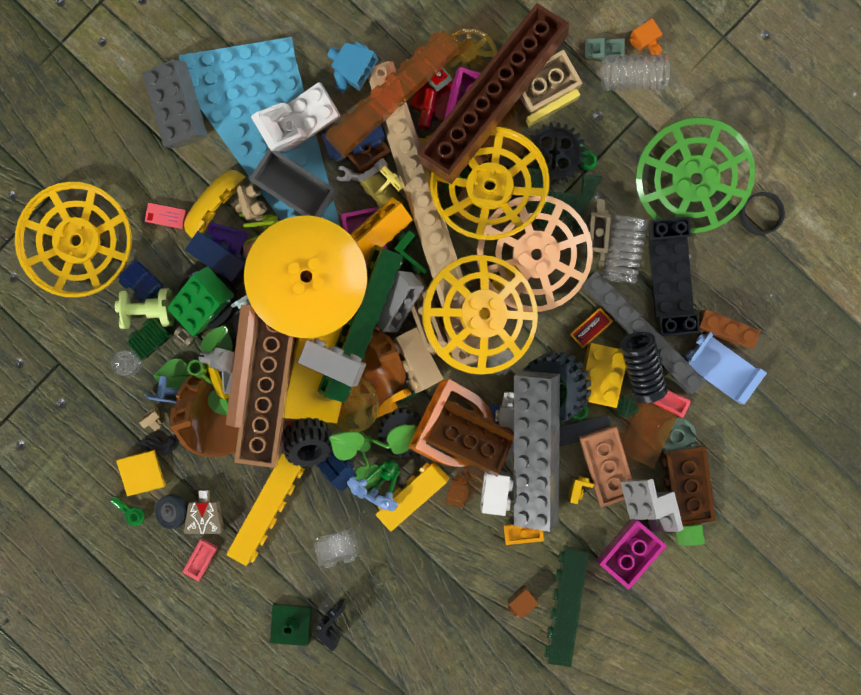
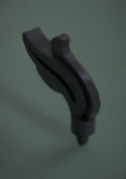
(161, 448)

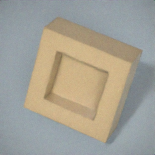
(151, 419)

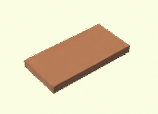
(606, 464)

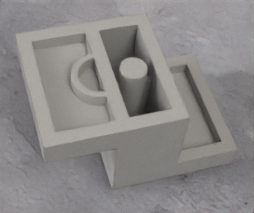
(657, 507)

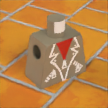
(204, 515)

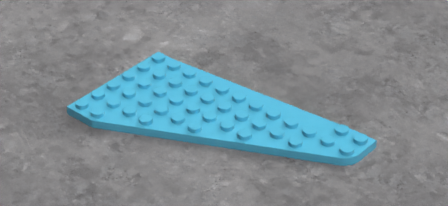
(245, 80)

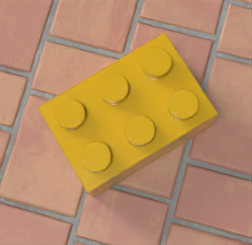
(606, 374)

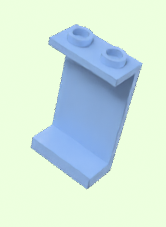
(724, 368)

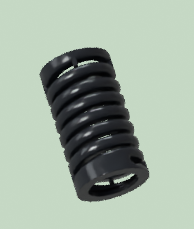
(644, 367)

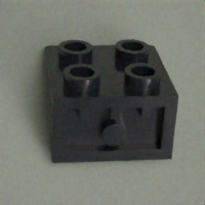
(329, 634)

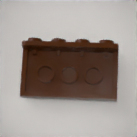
(471, 437)
(690, 480)

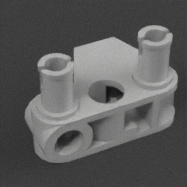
(223, 361)

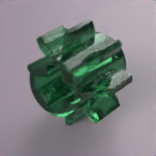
(627, 407)

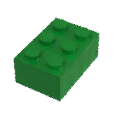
(200, 301)

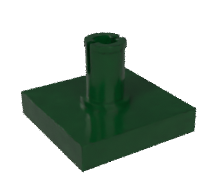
(290, 624)

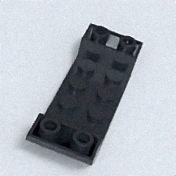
(672, 276)

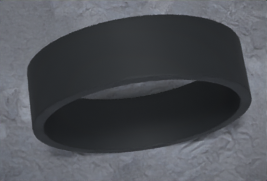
(781, 213)

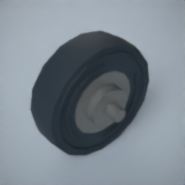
(171, 511)

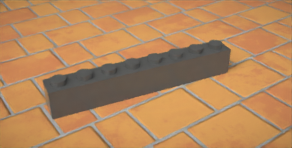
(633, 322)

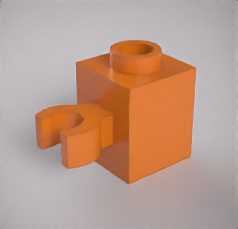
(646, 36)

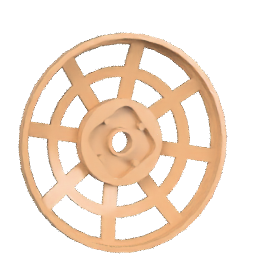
(549, 250)

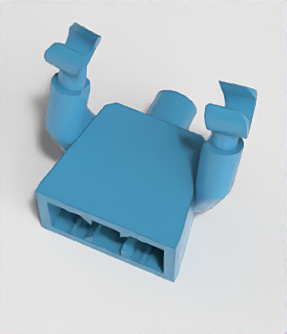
(352, 65)

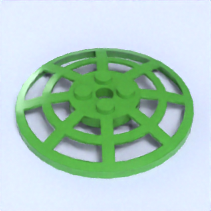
(695, 164)

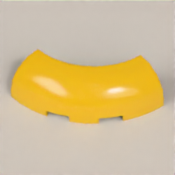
(216, 193)

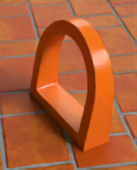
(432, 413)

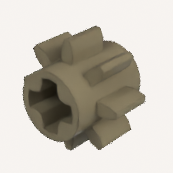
(184, 337)

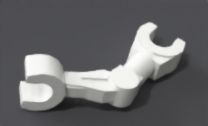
(349, 175)

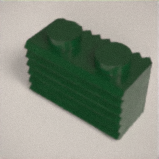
(149, 338)

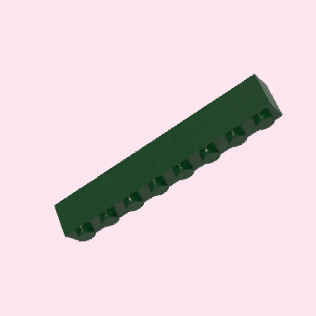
(359, 329)

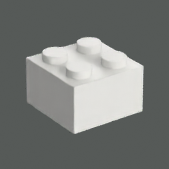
(495, 493)

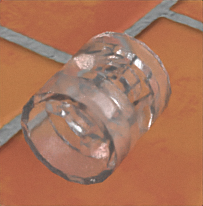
(126, 363)

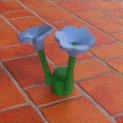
(389, 470)

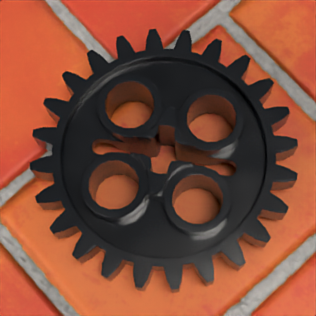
(572, 155)

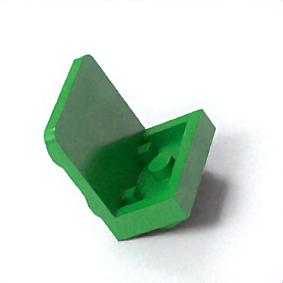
(405, 241)

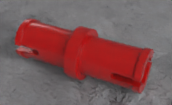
(427, 109)

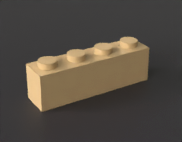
(435, 321)

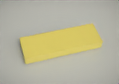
(552, 108)

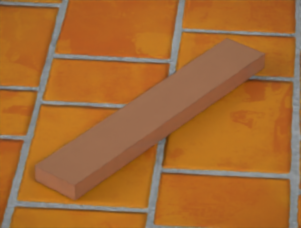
(241, 366)

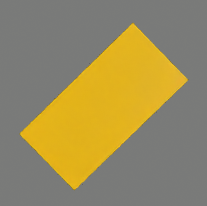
(303, 394)

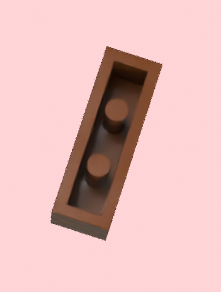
(728, 329)

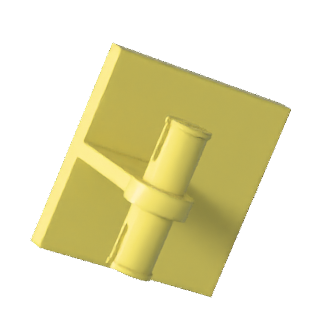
(380, 188)

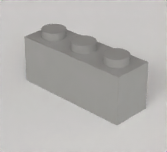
(399, 301)
(332, 362)

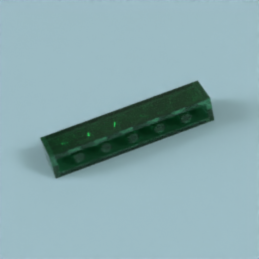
(567, 606)

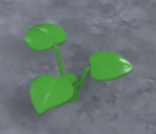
(178, 370)
(347, 443)

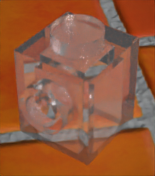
(500, 359)

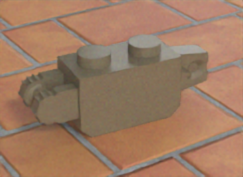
(599, 230)

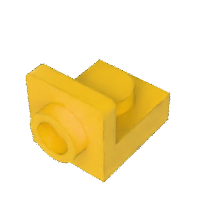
(576, 491)

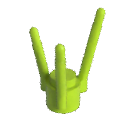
(268, 220)

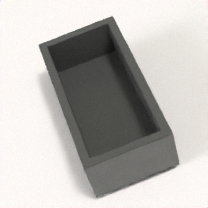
(174, 104)
(293, 185)

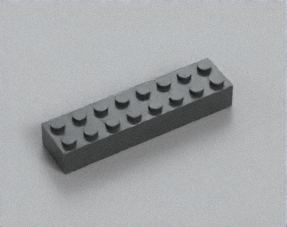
(536, 449)

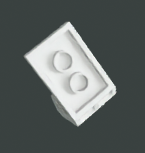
(291, 124)

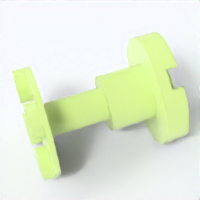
(152, 308)

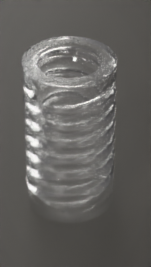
(633, 75)
(614, 262)

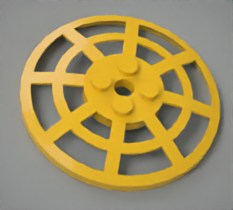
(501, 193)
(63, 236)
(470, 318)

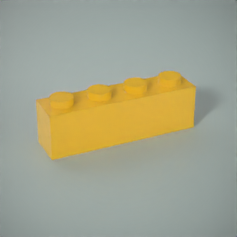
(414, 494)

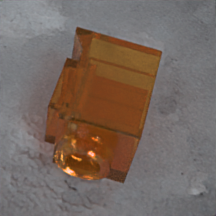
(458, 493)

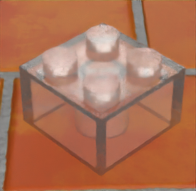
(336, 547)

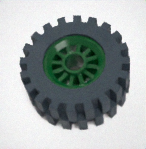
(572, 380)

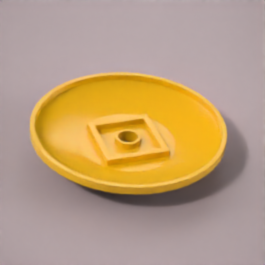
(275, 282)

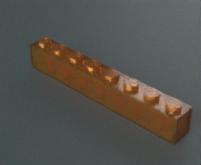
(392, 93)

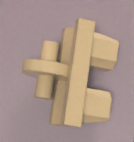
(248, 202)

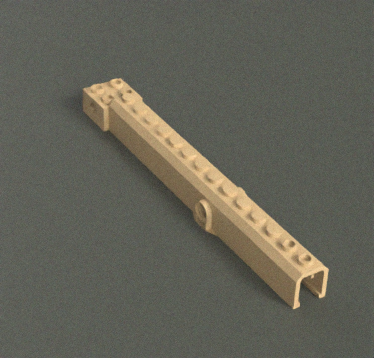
(417, 191)

